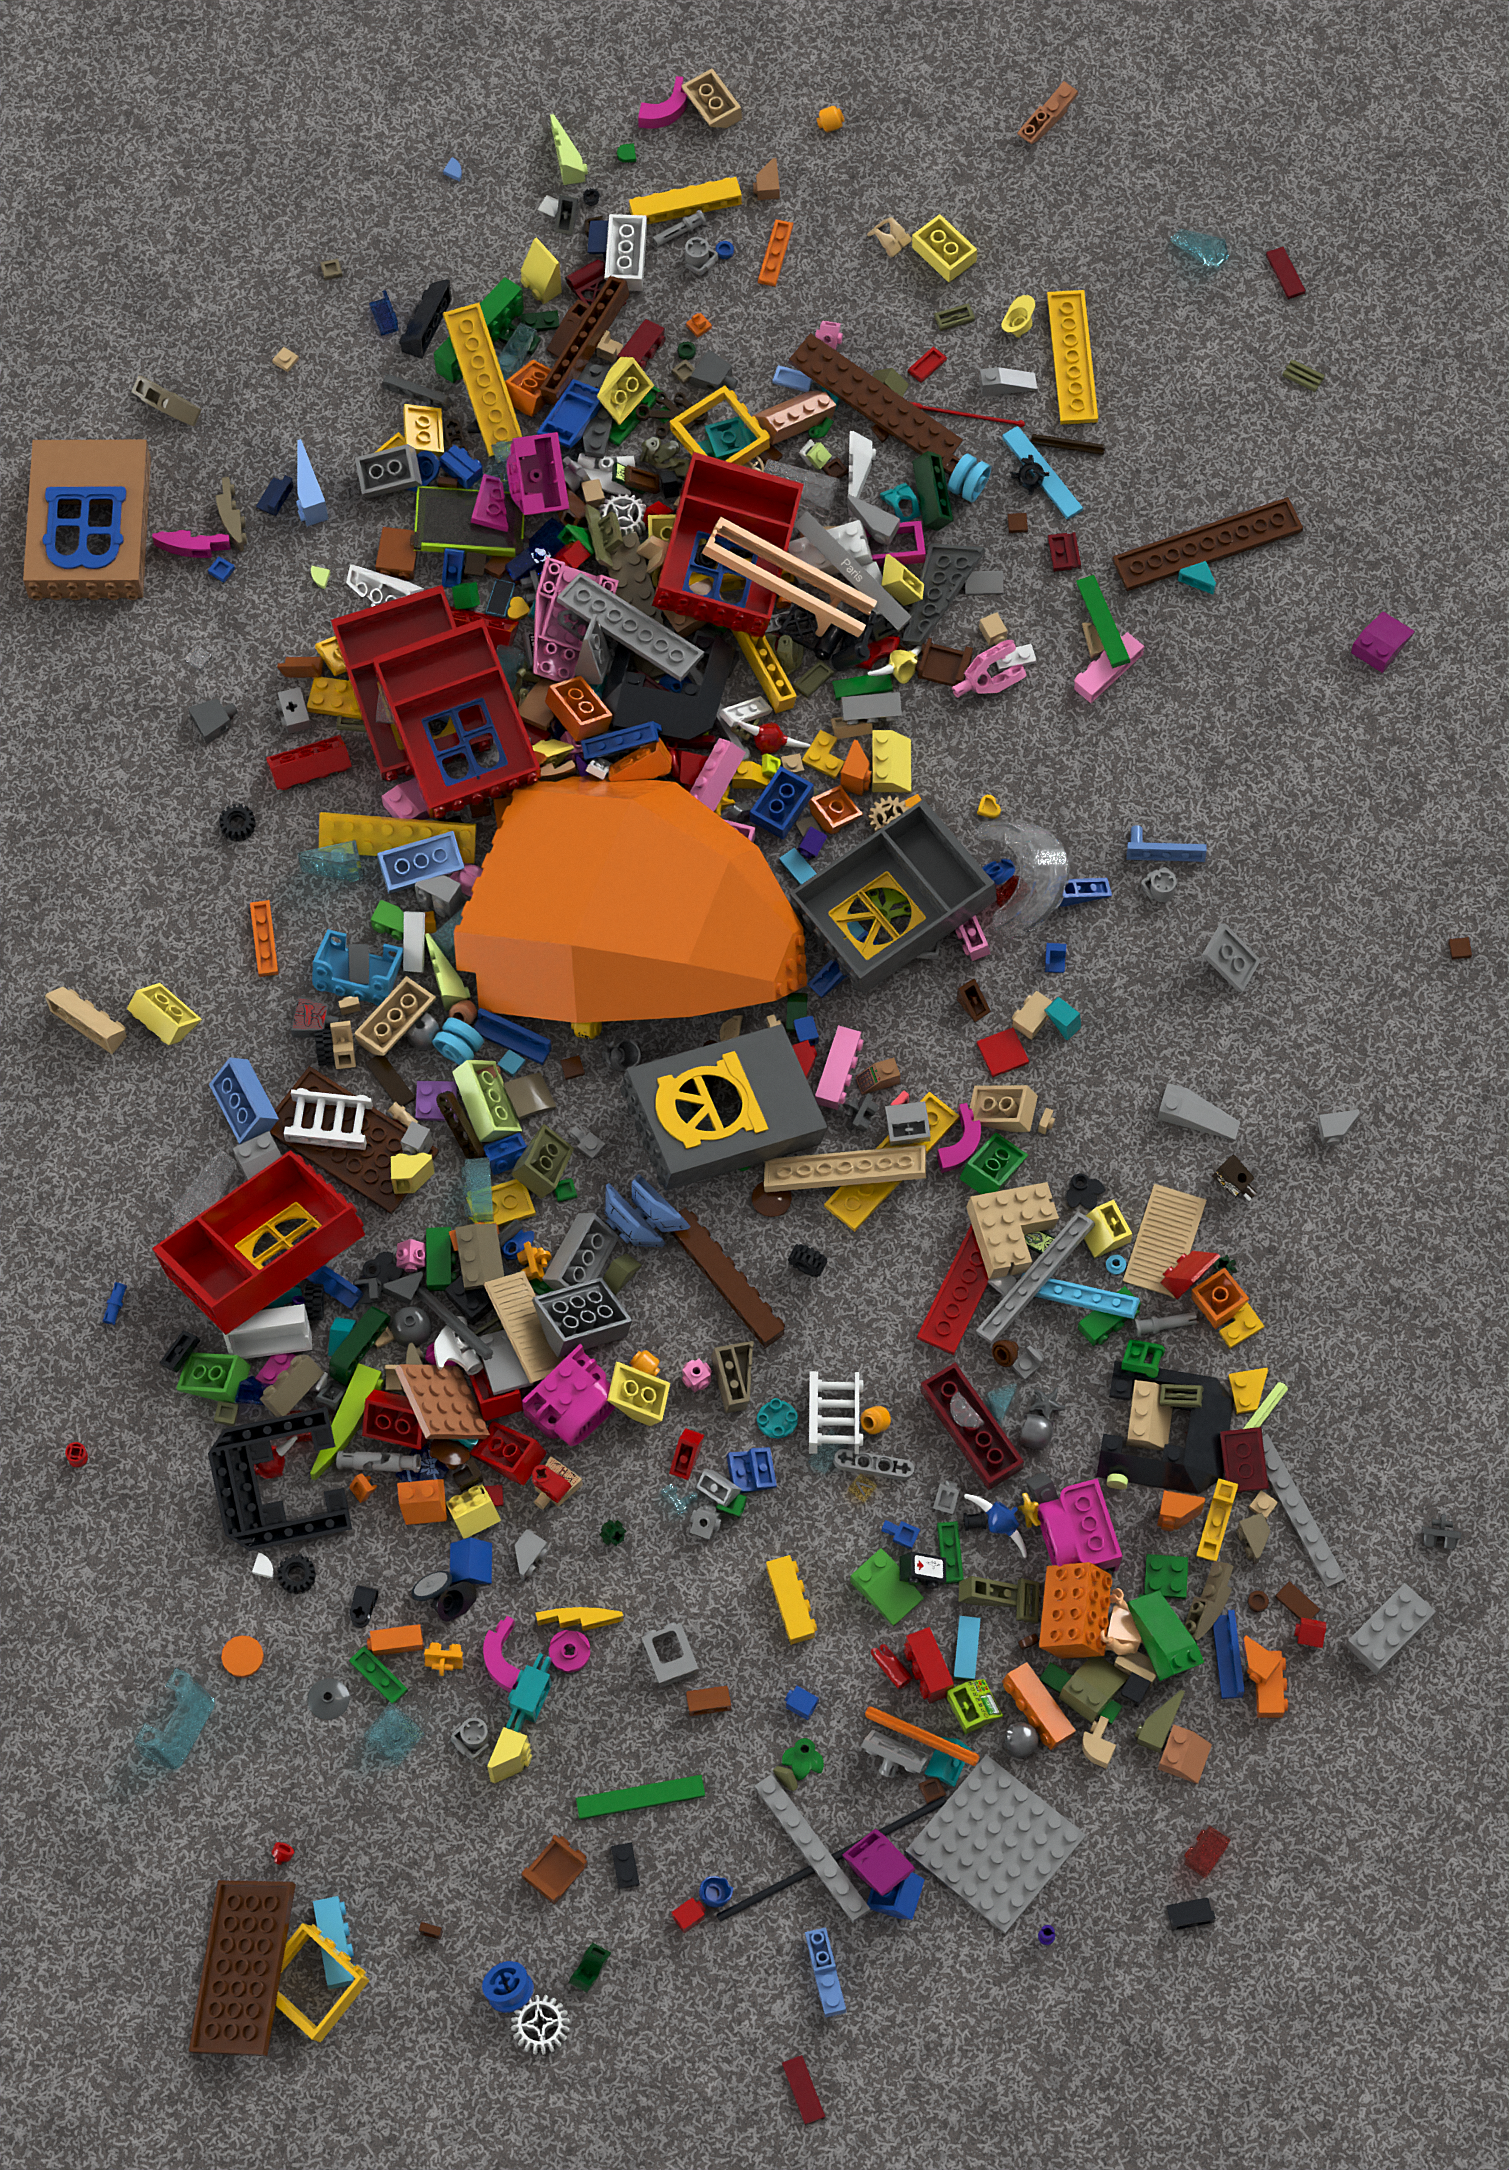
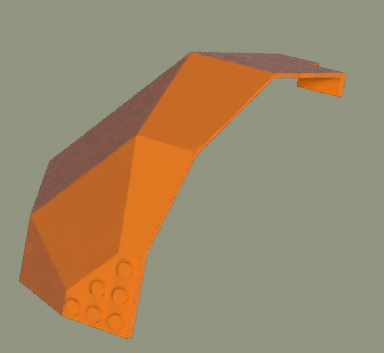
(625, 908)

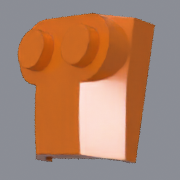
(834, 809)

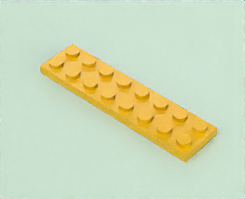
(1072, 357)
(482, 375)
(380, 834)
(857, 1202)

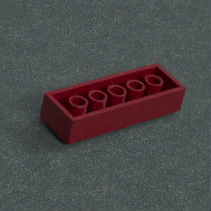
(985, 1446)

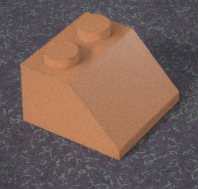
(1185, 1754)

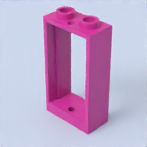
(909, 557)

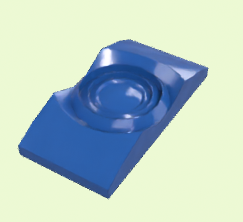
(572, 413)

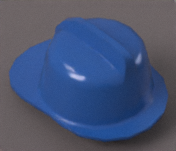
(428, 468)

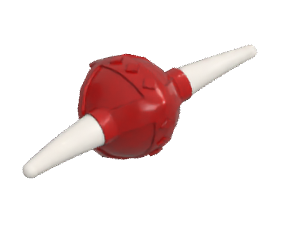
(770, 737)
(274, 1468)

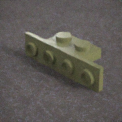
(604, 533)

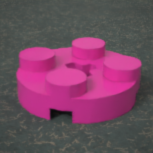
(567, 1662)

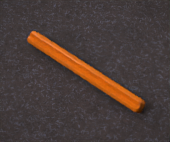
(922, 1736)

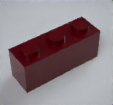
(644, 343)

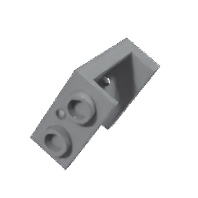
(676, 1669)

